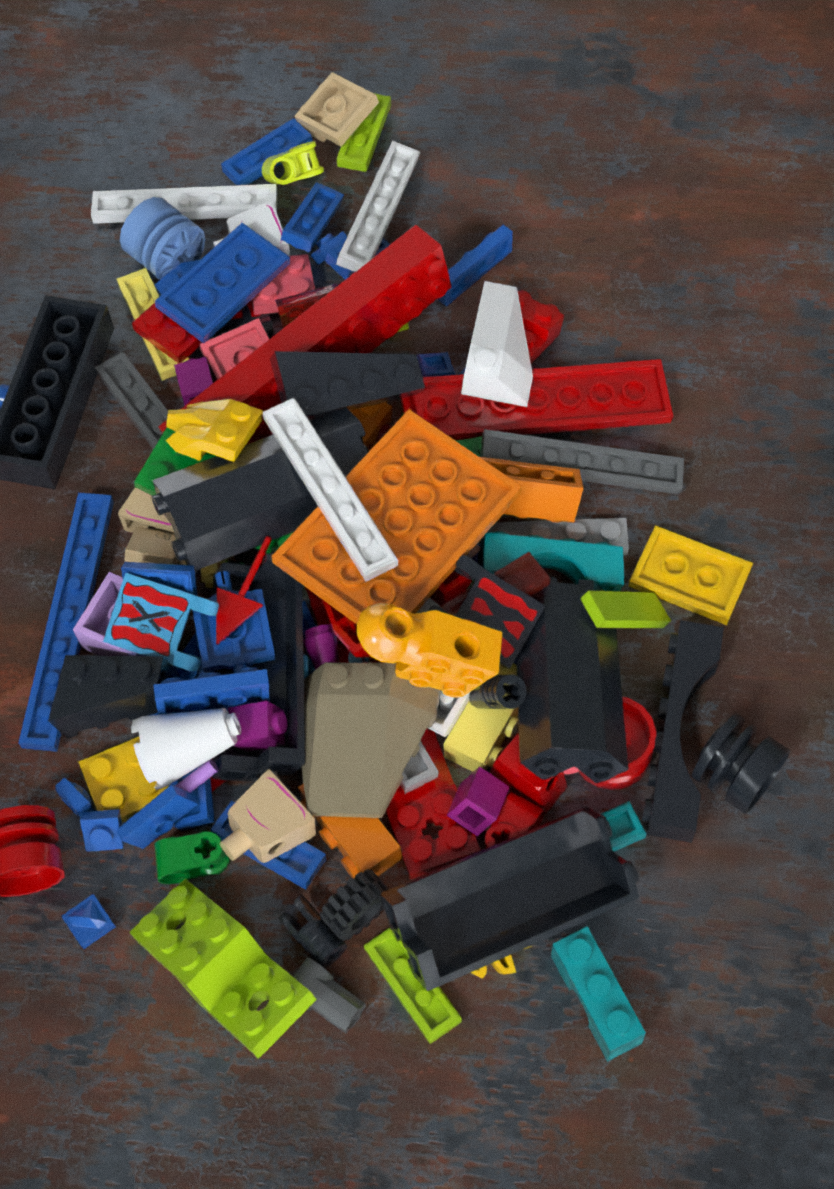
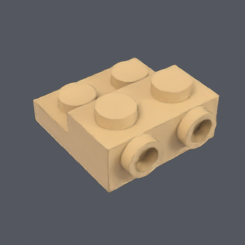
(336, 109)

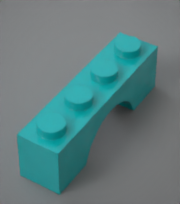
(574, 559)

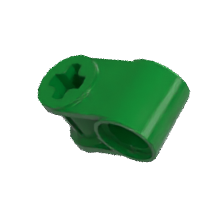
(185, 857)

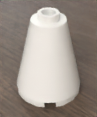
(182, 742)

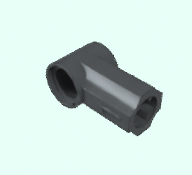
(333, 1000)

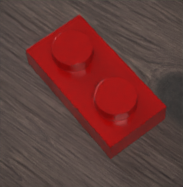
(165, 334)

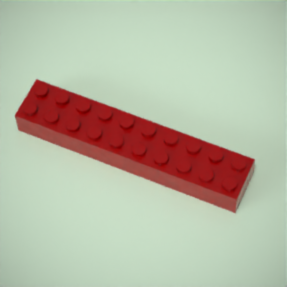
(346, 320)

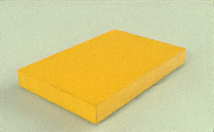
(690, 574)

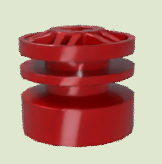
(28, 850)

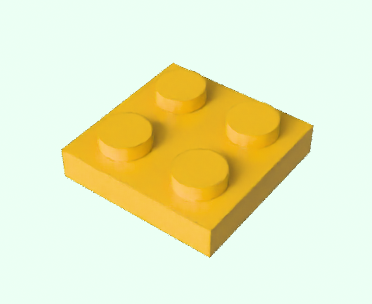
(118, 780)

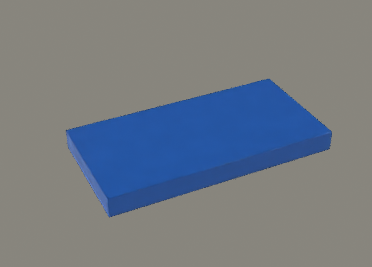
(222, 282)

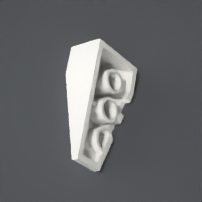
(498, 353)

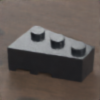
(106, 690)

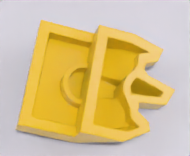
(213, 428)

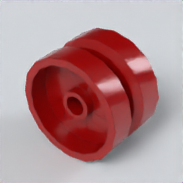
(640, 746)

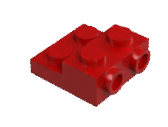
(540, 322)

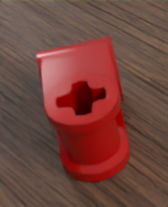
(515, 818)

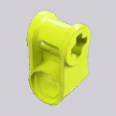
(298, 163)

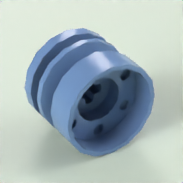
(161, 237)

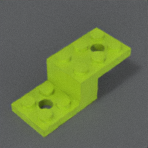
(222, 967)

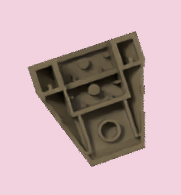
(360, 736)

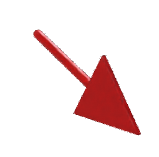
(236, 608)

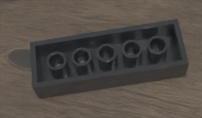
(51, 389)

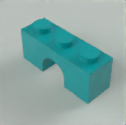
(603, 999)

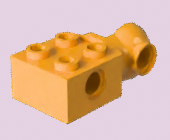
(431, 647)

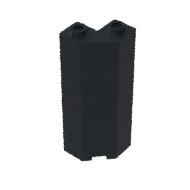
(232, 506)
(285, 674)
(572, 690)
(509, 897)

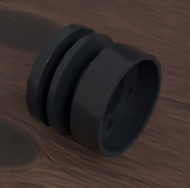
(740, 763)

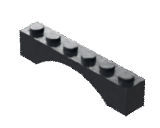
(675, 798)

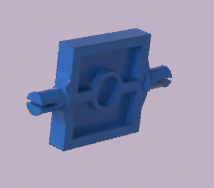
(244, 646)

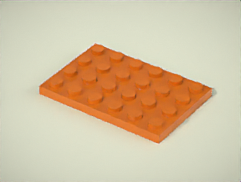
(427, 502)

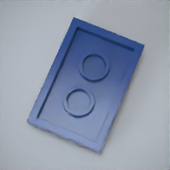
(212, 691)

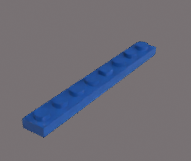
(70, 599)

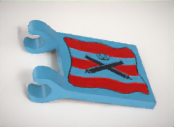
(152, 620)

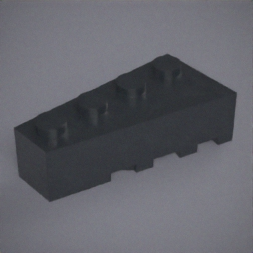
(340, 380)

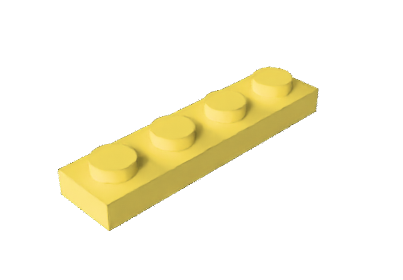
(140, 295)

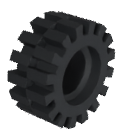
(354, 905)

